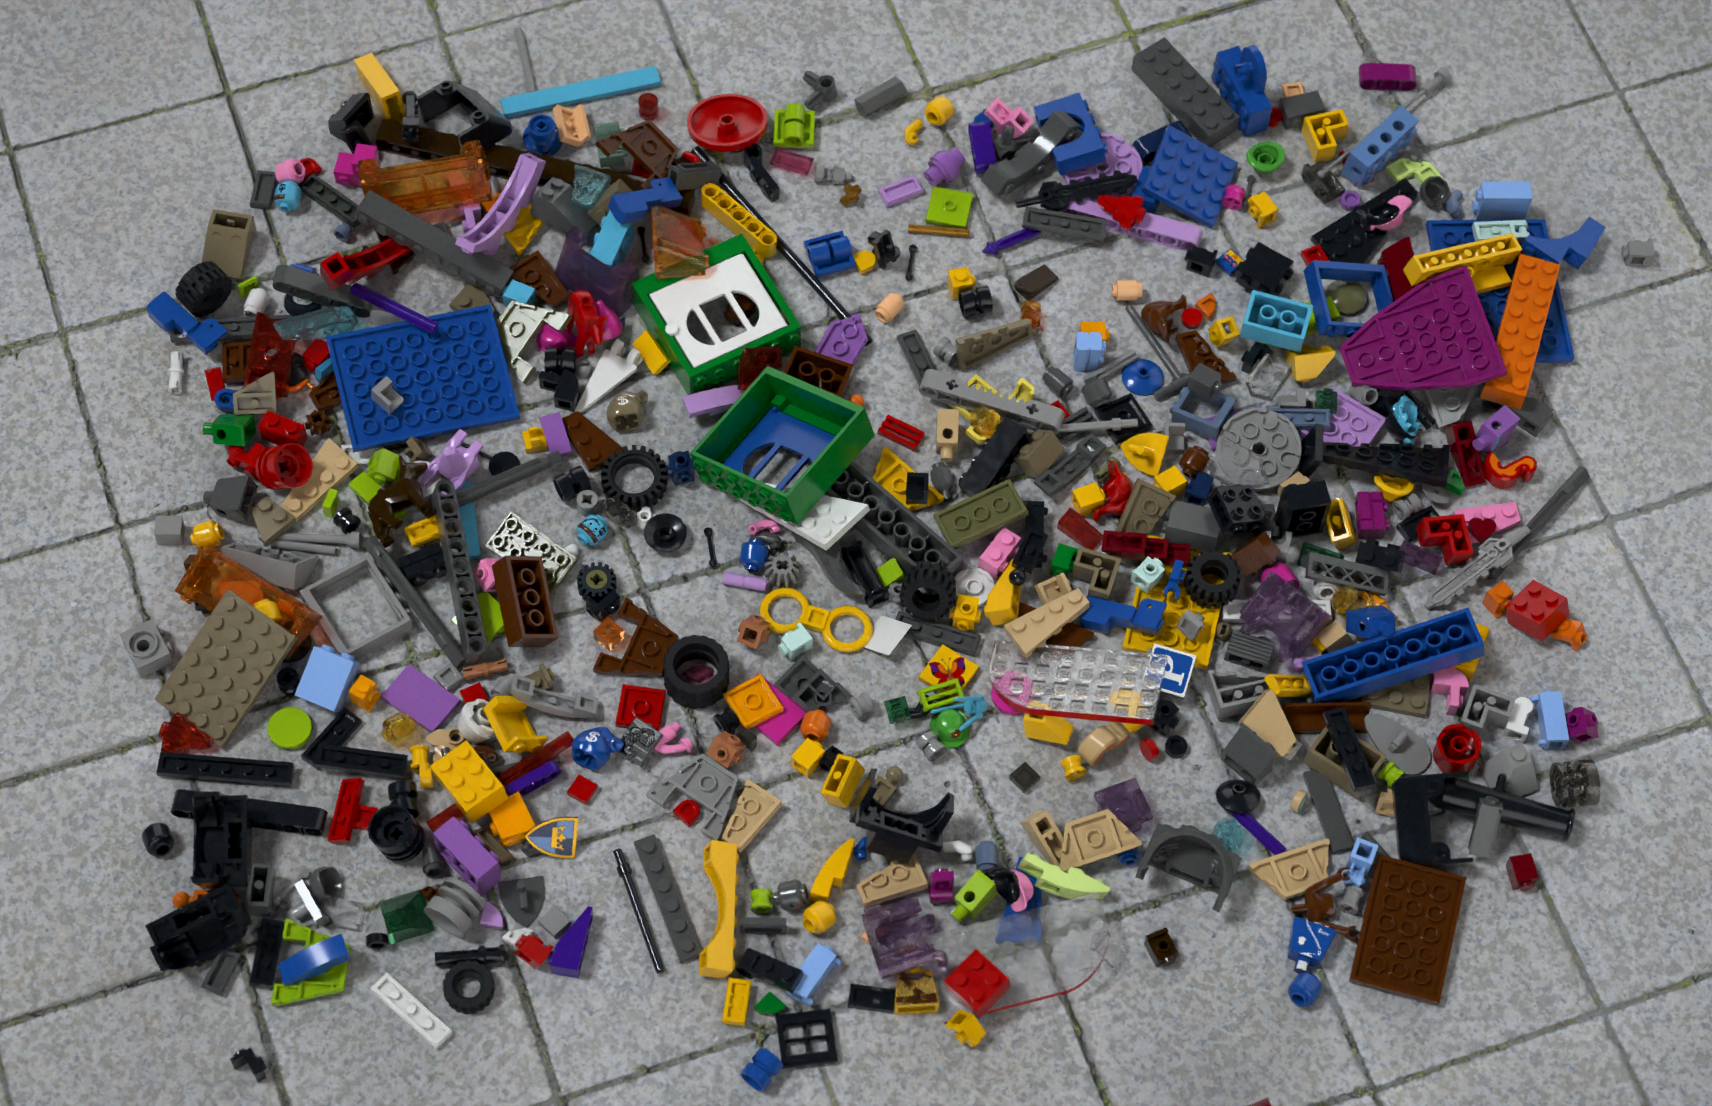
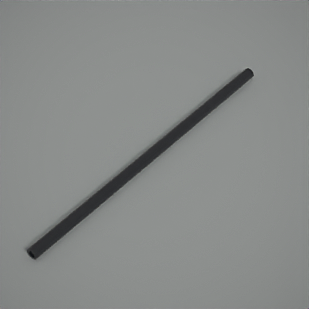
(783, 248)

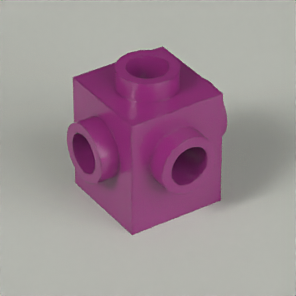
(1581, 725)

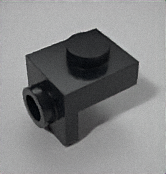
(1250, 357)
(606, 606)
(256, 1064)

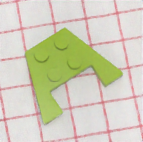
(316, 986)

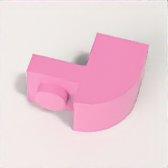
(1003, 116)
(1450, 683)

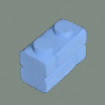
(1088, 351)

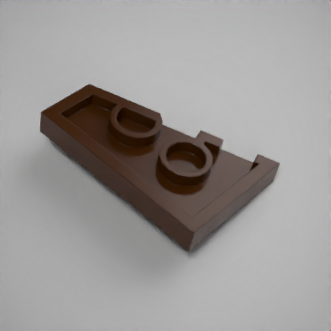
(537, 274)
(1197, 350)

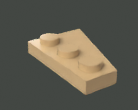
(751, 815)
(892, 882)

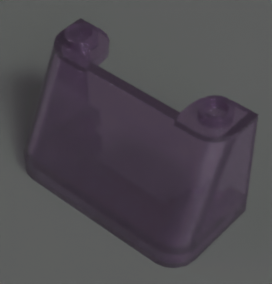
(583, 271)

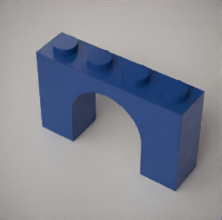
(1086, 149)

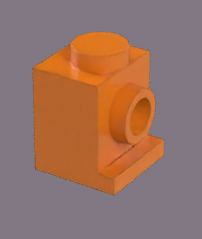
(1498, 598)

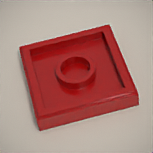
(641, 703)

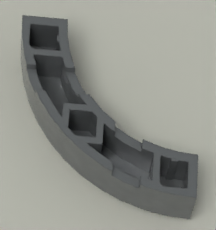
(1032, 157)

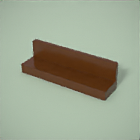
(1308, 719)

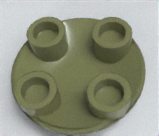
(1347, 296)

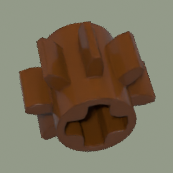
(318, 423)

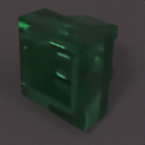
(1326, 400)
(897, 710)

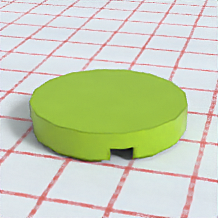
(289, 728)

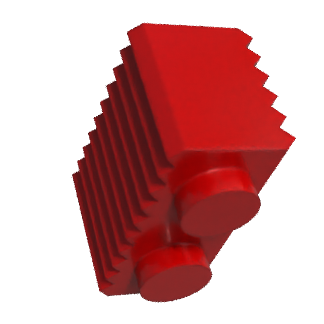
(281, 429)

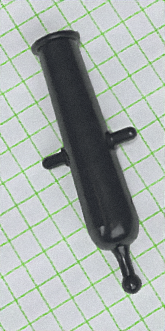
(1463, 798)

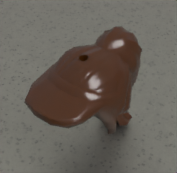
(1160, 316)

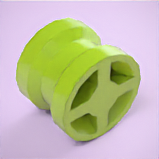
(1390, 773)
(761, 901)

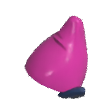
(614, 325)

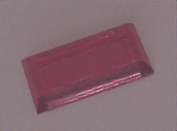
(791, 161)
(698, 673)

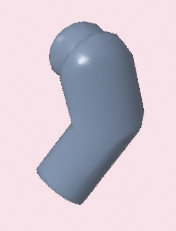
(1452, 204)

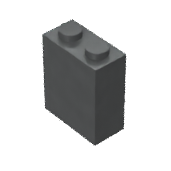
(1191, 526)

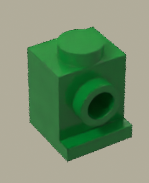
(1063, 560)

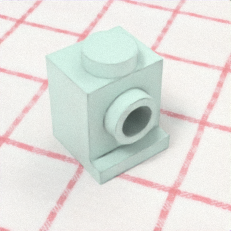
(1148, 574)
(795, 642)

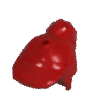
(1117, 494)

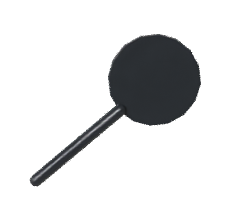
(499, 462)

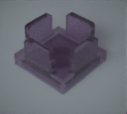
(1126, 803)

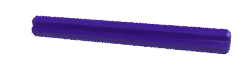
(394, 308)

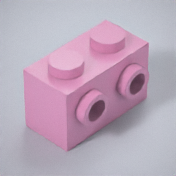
(1000, 553)

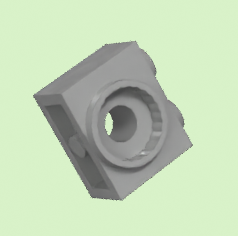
(147, 636)

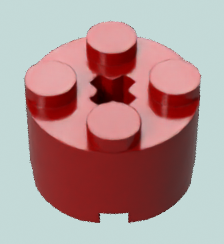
(1456, 749)

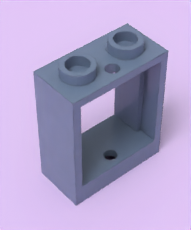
(1197, 424)

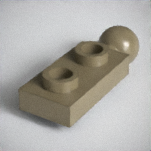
(885, 786)

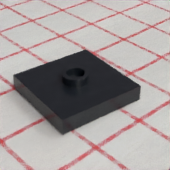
(1311, 451)

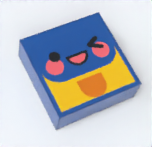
(1229, 261)

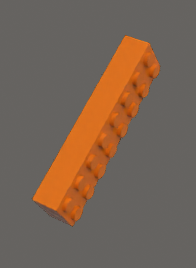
(1522, 329)

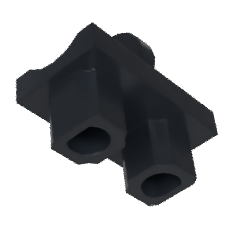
(883, 248)

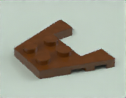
(646, 145)
(646, 648)

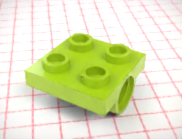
(794, 127)

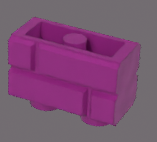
(1370, 515)

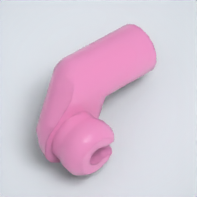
(764, 524)

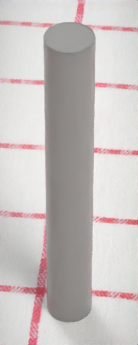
(307, 547)

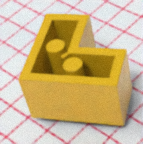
(1322, 132)

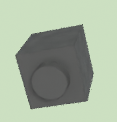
(1204, 381)

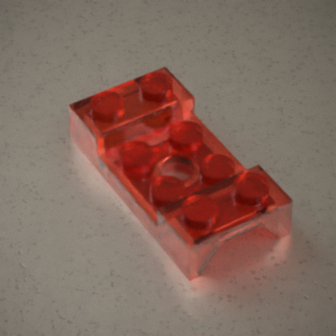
(259, 364)

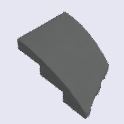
(810, 686)

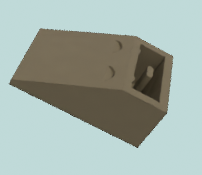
(229, 241)

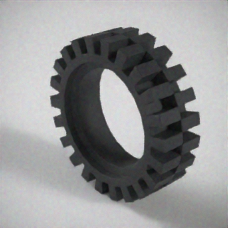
(635, 456)

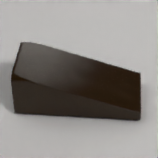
(1035, 282)

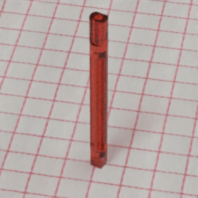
(518, 770)

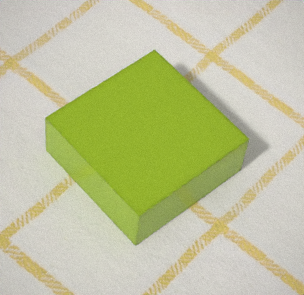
(331, 503)

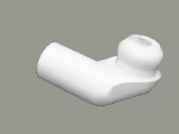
(960, 847)

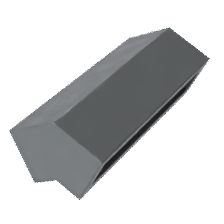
(880, 96)

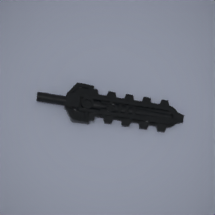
(1056, 196)

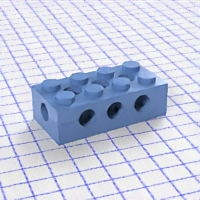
(1380, 147)

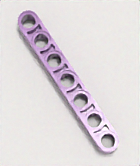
(1153, 227)

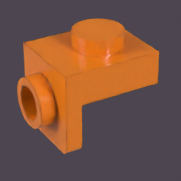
(1571, 632)

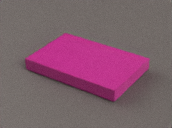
(782, 724)

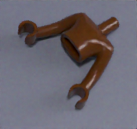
(1321, 906)

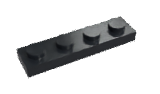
(1349, 749)
(361, 761)

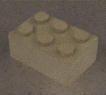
(1325, 760)

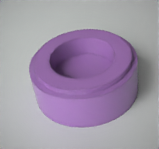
(1350, 200)

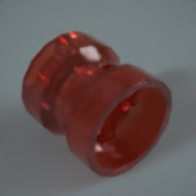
(648, 106)

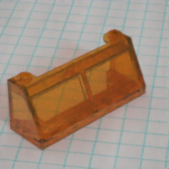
(433, 182)
(215, 572)

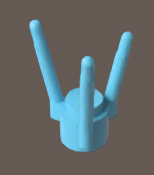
(974, 706)

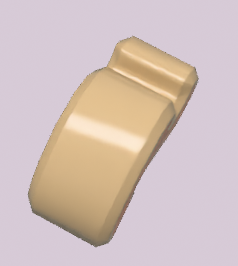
(1102, 740)

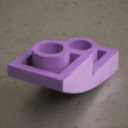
(555, 434)

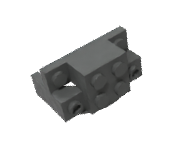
(1192, 859)

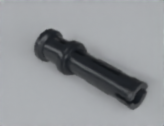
(481, 955)

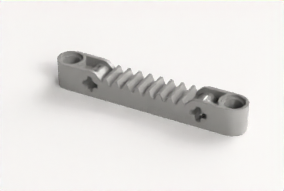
(940, 386)

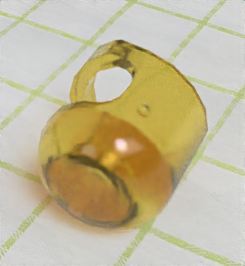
(1346, 599)

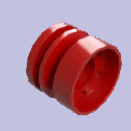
(284, 466)

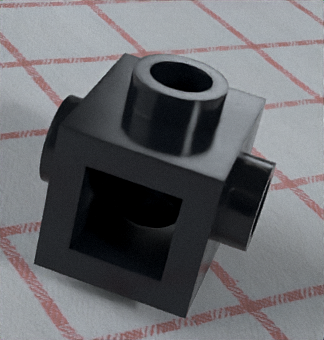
(1165, 717)

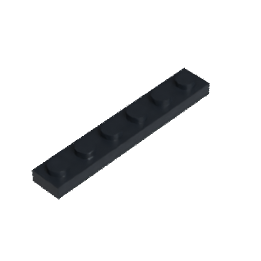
(225, 769)

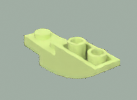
(1055, 881)

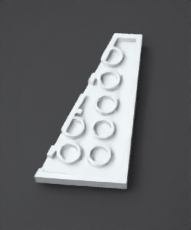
(825, 521)

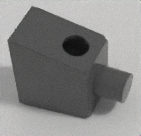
(232, 497)

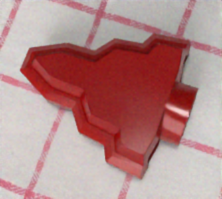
(1123, 209)

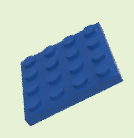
(1189, 176)

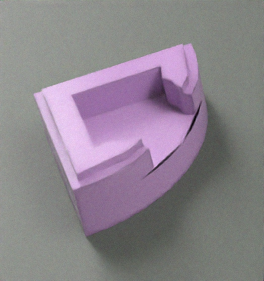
(491, 917)

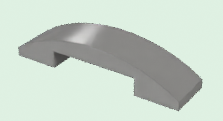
(553, 703)

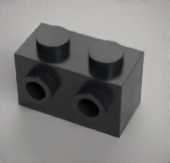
(1382, 557)

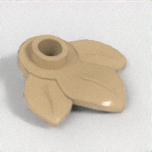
(442, 738)

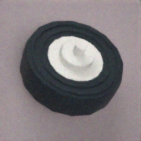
(299, 306)

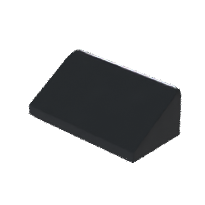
(354, 134)

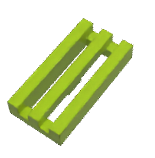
(924, 700)

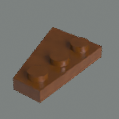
(589, 441)

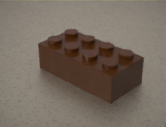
(525, 601)

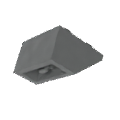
(1249, 755)

